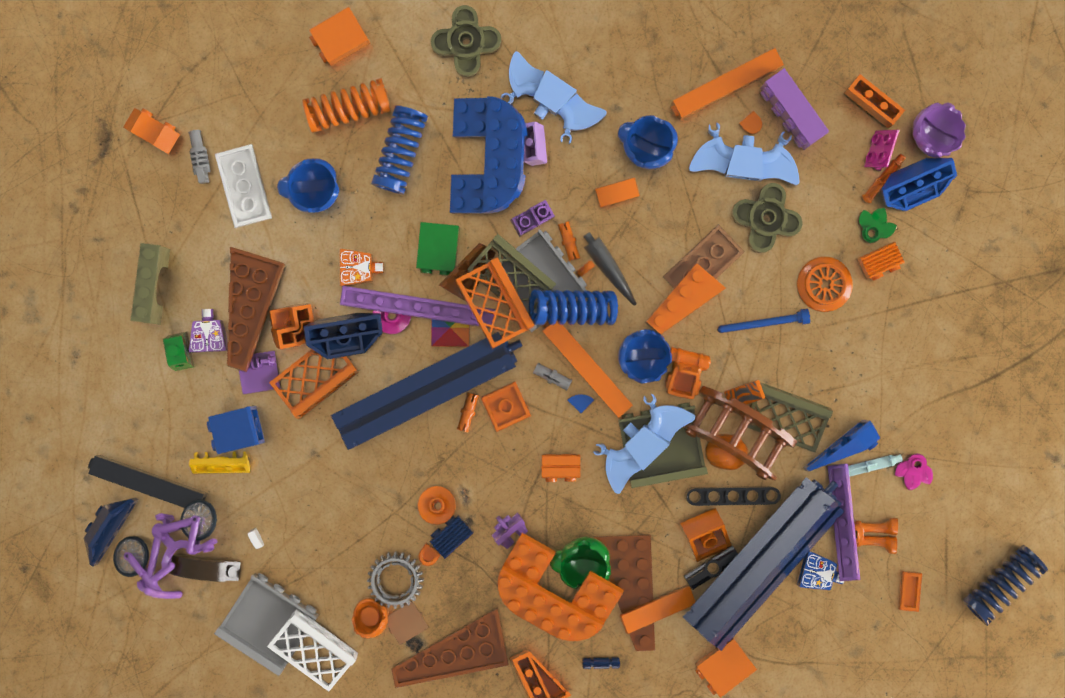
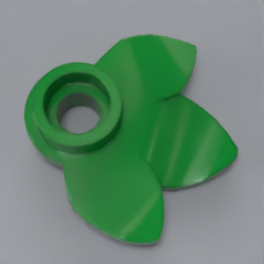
(877, 223)

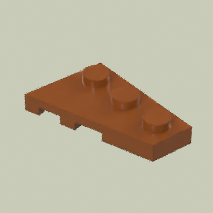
(449, 282)

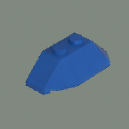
(918, 183)

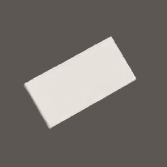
(243, 186)

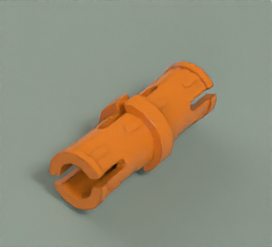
(569, 241)
(467, 412)

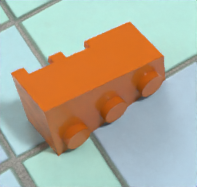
(536, 678)

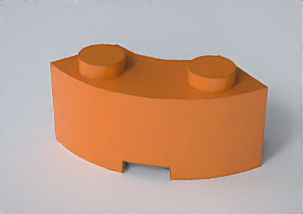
(151, 130)

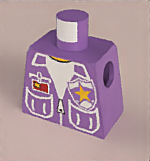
(208, 334)

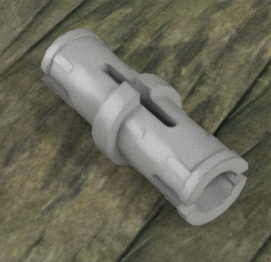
(552, 376)

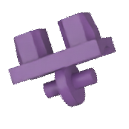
(506, 528)

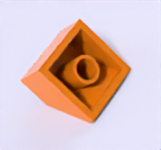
(706, 534)

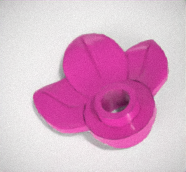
(913, 474)

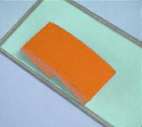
(617, 192)

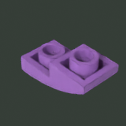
(532, 218)

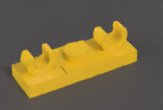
(219, 464)

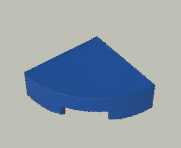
(580, 402)

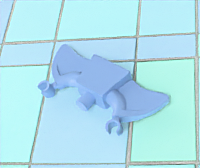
(552, 96)
(746, 160)
(644, 443)

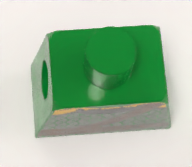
(177, 351)

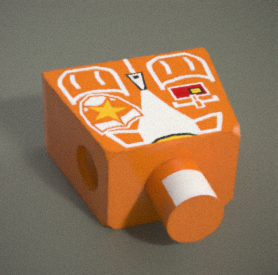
(357, 267)

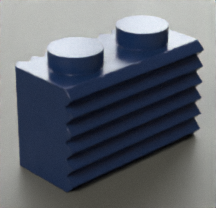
(451, 536)

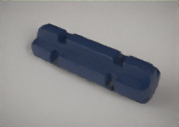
(601, 663)

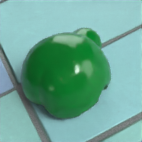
(579, 559)

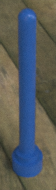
(800, 317)

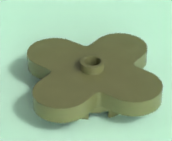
(465, 26)
(770, 203)

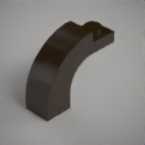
(205, 569)

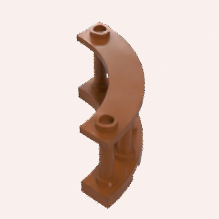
(748, 415)

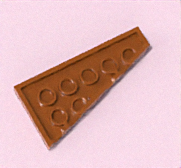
(250, 297)
(466, 651)

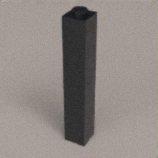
(144, 481)

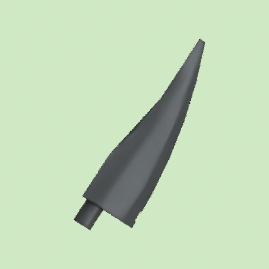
(607, 264)

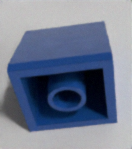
(235, 429)

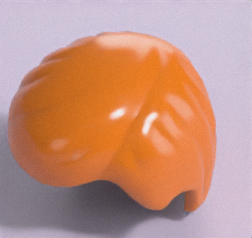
(722, 459)
(369, 618)

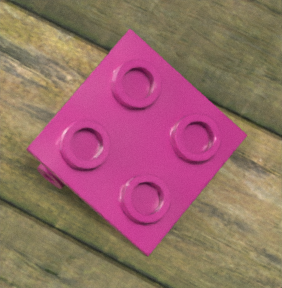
(881, 149)

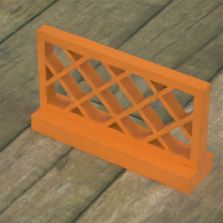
(509, 294)
(321, 392)

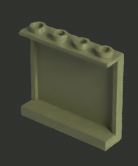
(678, 461)

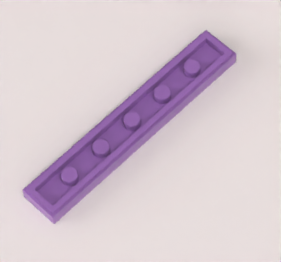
(844, 526)

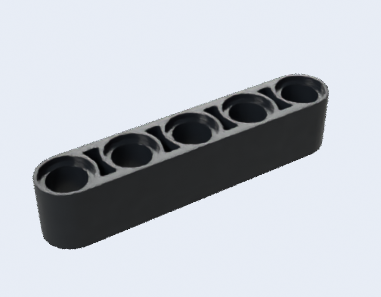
(741, 499)

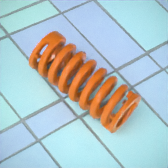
(315, 116)

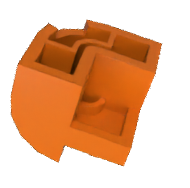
(288, 324)

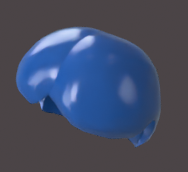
(648, 141)
(310, 185)

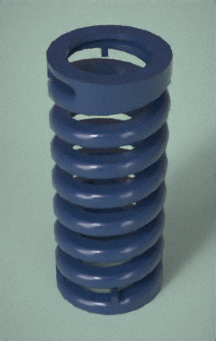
(1026, 558)

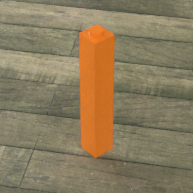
(726, 84)
(587, 368)

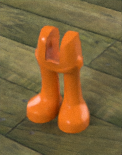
(887, 542)

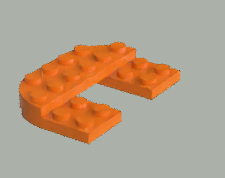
(546, 610)

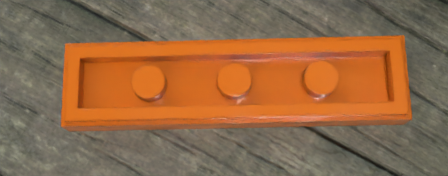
(657, 609)

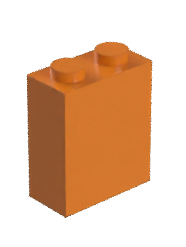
(338, 37)
(725, 668)

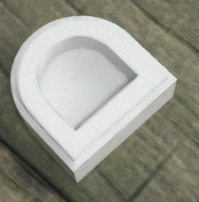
(255, 538)

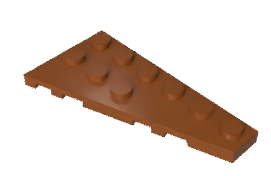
(632, 572)

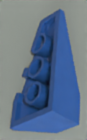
(857, 439)

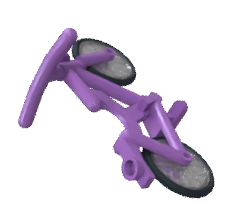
(132, 553)

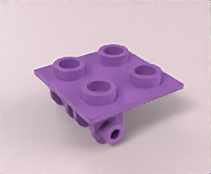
(259, 373)

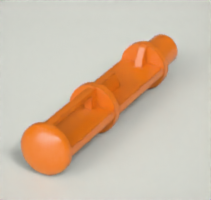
(877, 186)

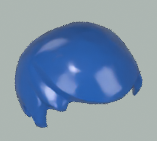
(644, 356)

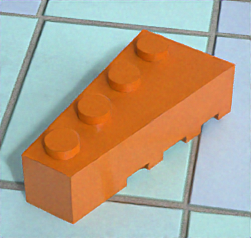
(687, 296)

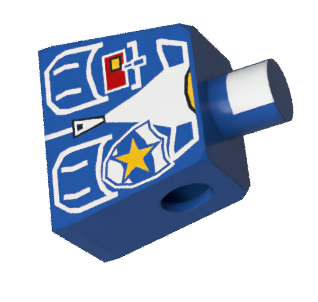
(817, 572)

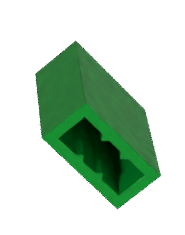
(437, 248)

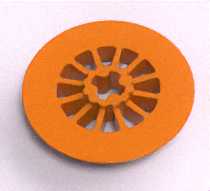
(804, 281)

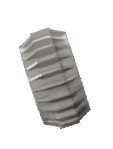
(378, 589)

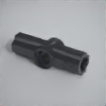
(701, 574)

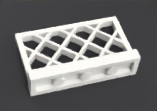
(325, 640)

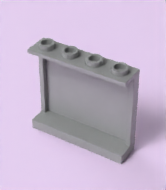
(550, 261)
(258, 618)

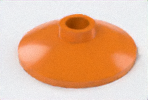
(427, 504)

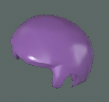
(939, 130)

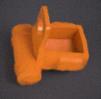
(685, 373)

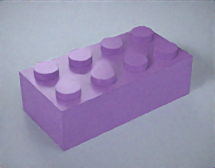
(793, 109)

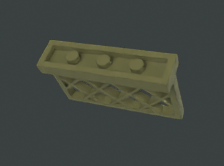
(519, 262)
(798, 403)

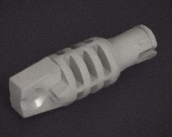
(199, 157)

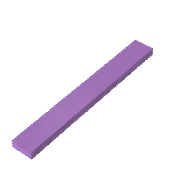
(411, 306)

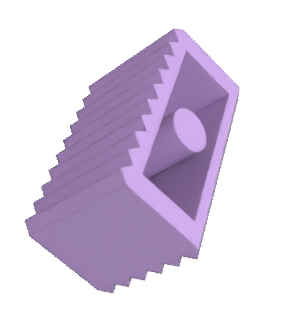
(535, 144)

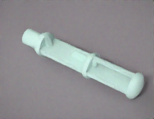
(874, 464)

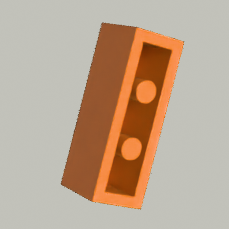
(874, 101)

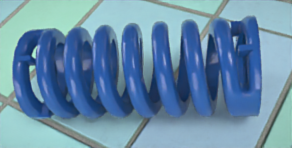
(402, 116)
(570, 311)

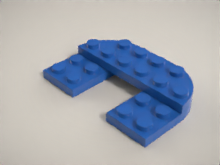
(504, 155)

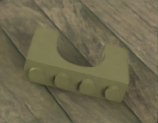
(150, 262)

